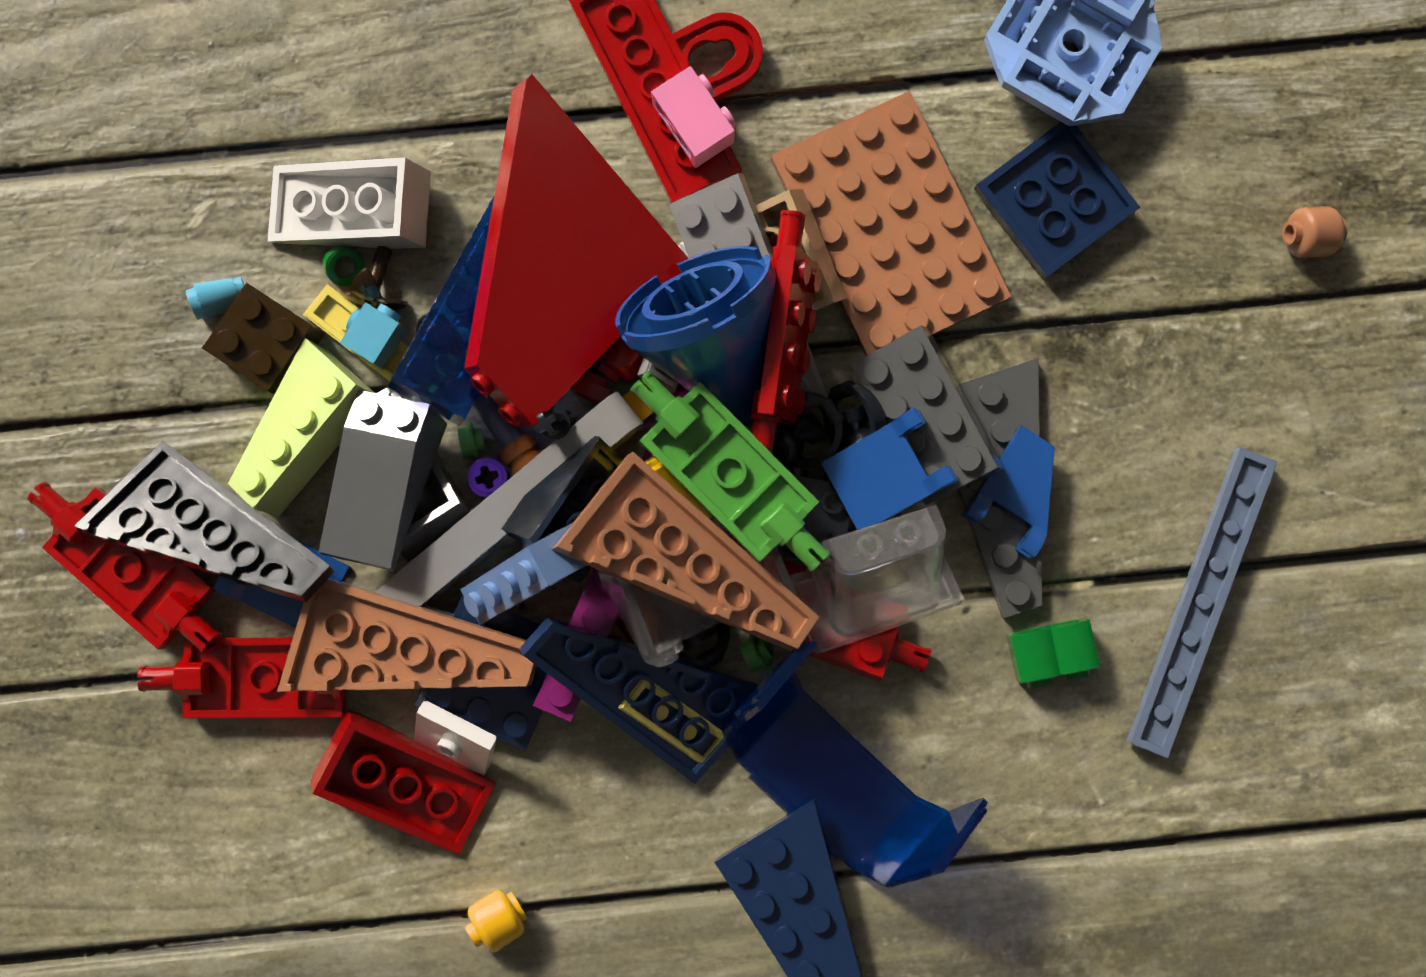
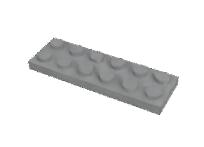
(728, 218)

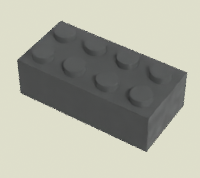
(916, 375)

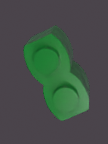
(1052, 652)

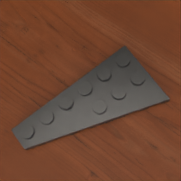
(1002, 405)

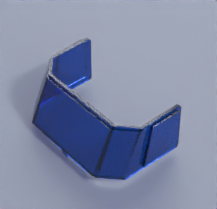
(864, 809)

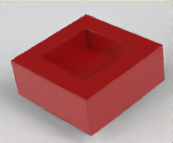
(591, 388)

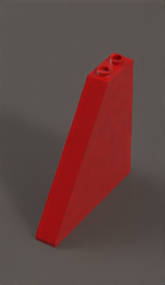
(556, 260)

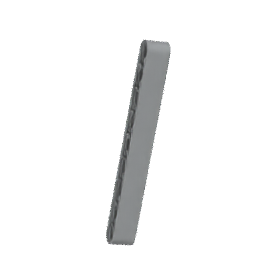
(481, 529)

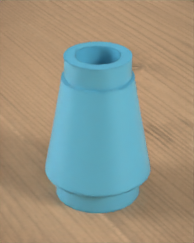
(213, 297)

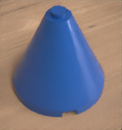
(707, 324)

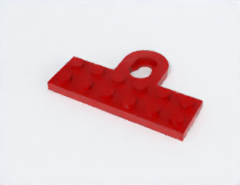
(643, 53)

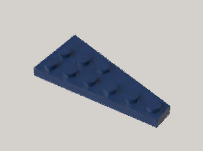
(608, 669)
(794, 895)

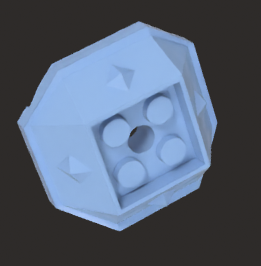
(1082, 87)

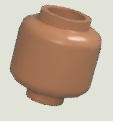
(1314, 232)

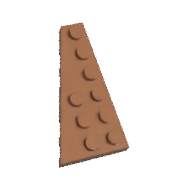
(667, 546)
(379, 642)

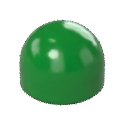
(330, 259)

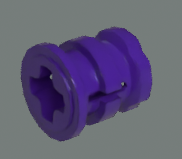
(477, 473)

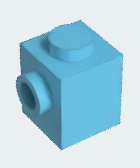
(374, 333)

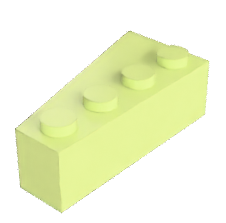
(297, 429)

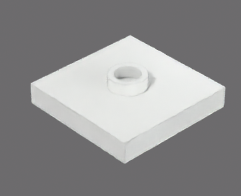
(454, 737)

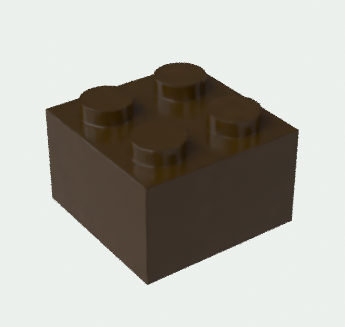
(259, 338)

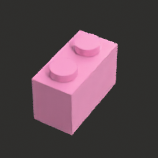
(694, 116)

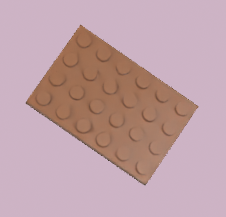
(893, 224)

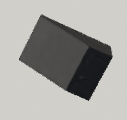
(563, 496)

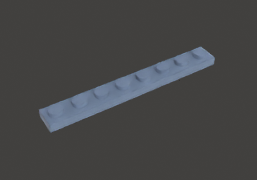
(1201, 602)

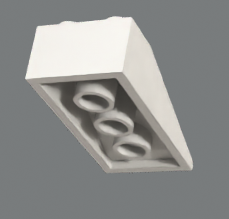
(350, 204)

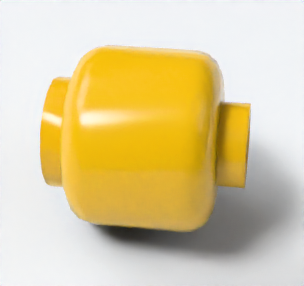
(495, 920)

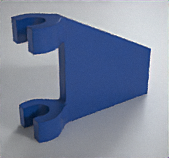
(1020, 488)

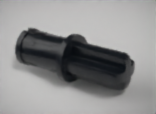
(555, 423)

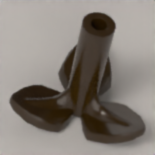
(368, 283)

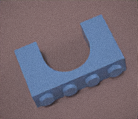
(518, 578)

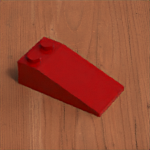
(400, 782)

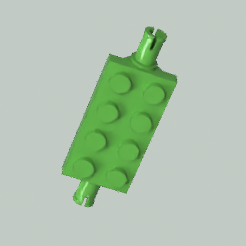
(729, 471)

